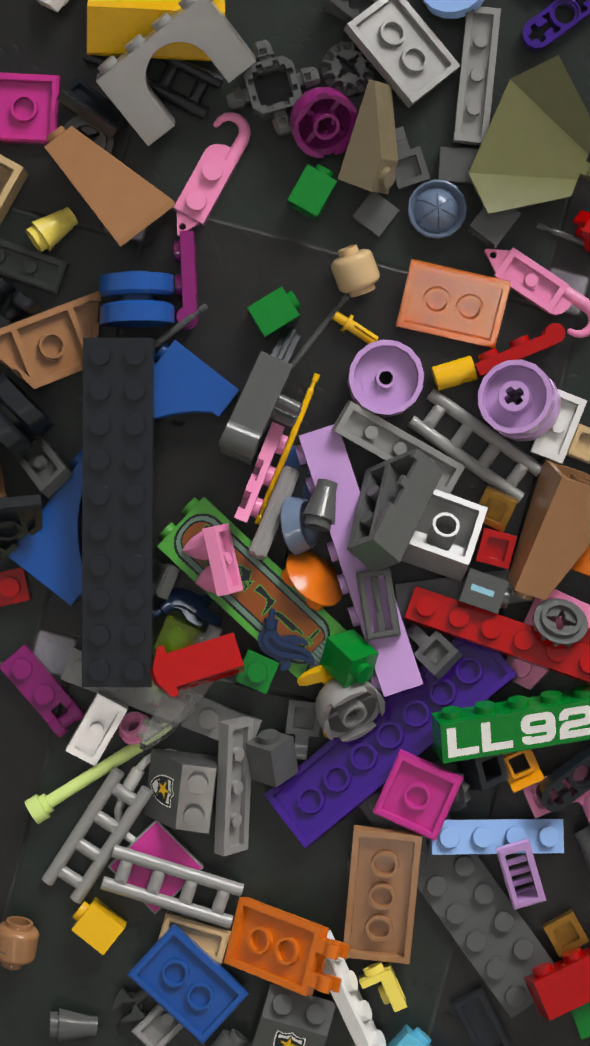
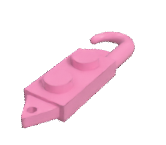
(211, 175)
(538, 285)

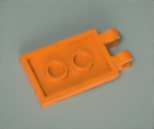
(282, 948)

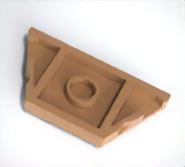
(50, 342)

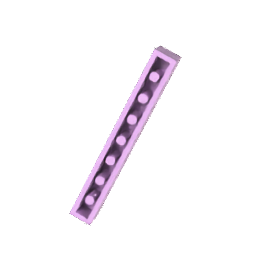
(328, 459)

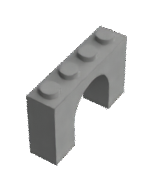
(194, 23)

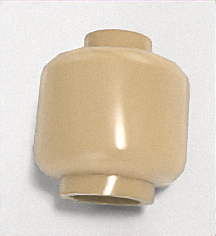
(355, 271)

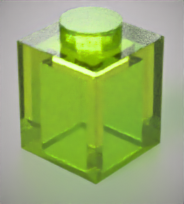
(176, 634)

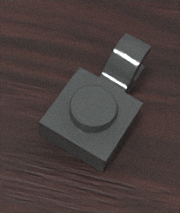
(411, 163)
(434, 652)
(302, 723)

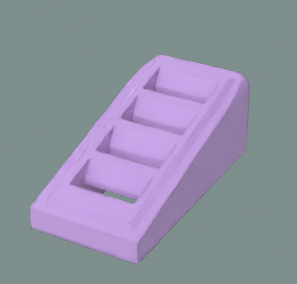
(527, 895)

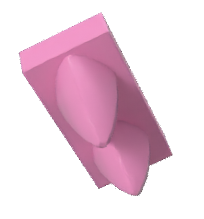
(217, 546)

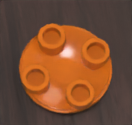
(313, 579)

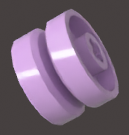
(405, 381)
(503, 388)

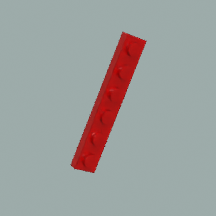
(497, 633)

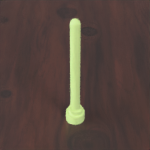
(43, 805)

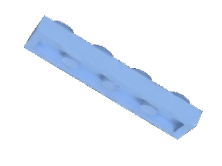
(485, 835)

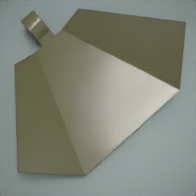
(533, 142)

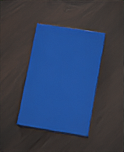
(188, 983)

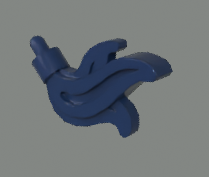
(191, 606)
(282, 647)

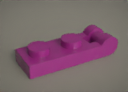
(186, 281)
(42, 689)

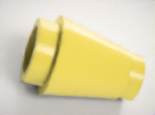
(51, 229)

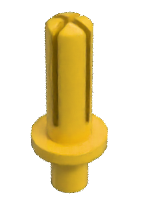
(353, 327)

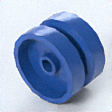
(138, 299)

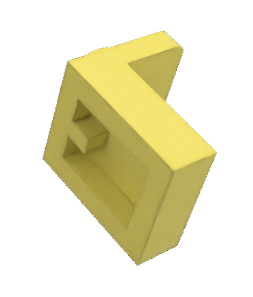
(389, 989)

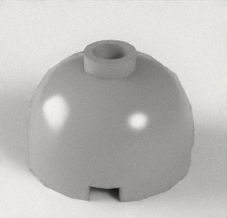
(348, 710)

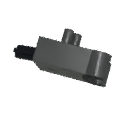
(262, 401)

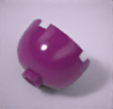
(322, 121)

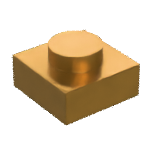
(499, 508)
(565, 932)

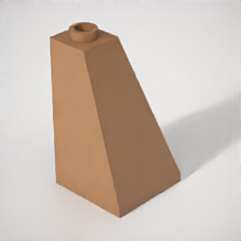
(111, 189)
(553, 531)

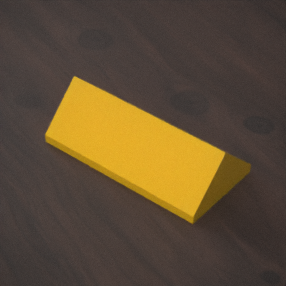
(116, 22)

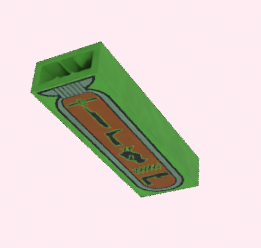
(261, 585)

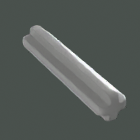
(271, 518)

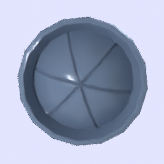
(437, 208)
(296, 536)

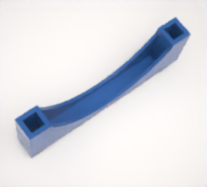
(55, 552)

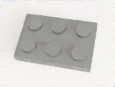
(402, 48)

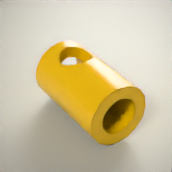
(454, 373)

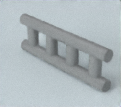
(469, 425)
(76, 838)
(160, 869)

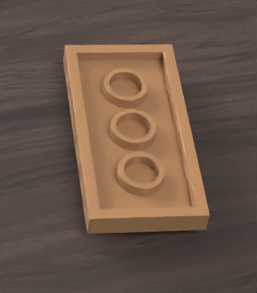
(382, 893)

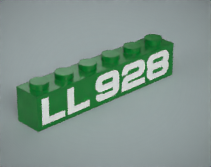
(511, 725)

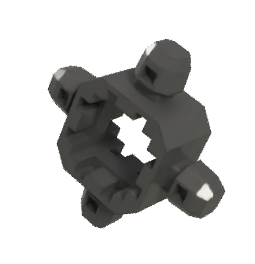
(266, 64)

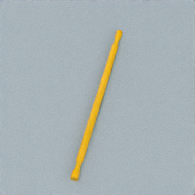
(288, 446)

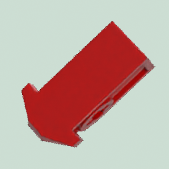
(196, 664)

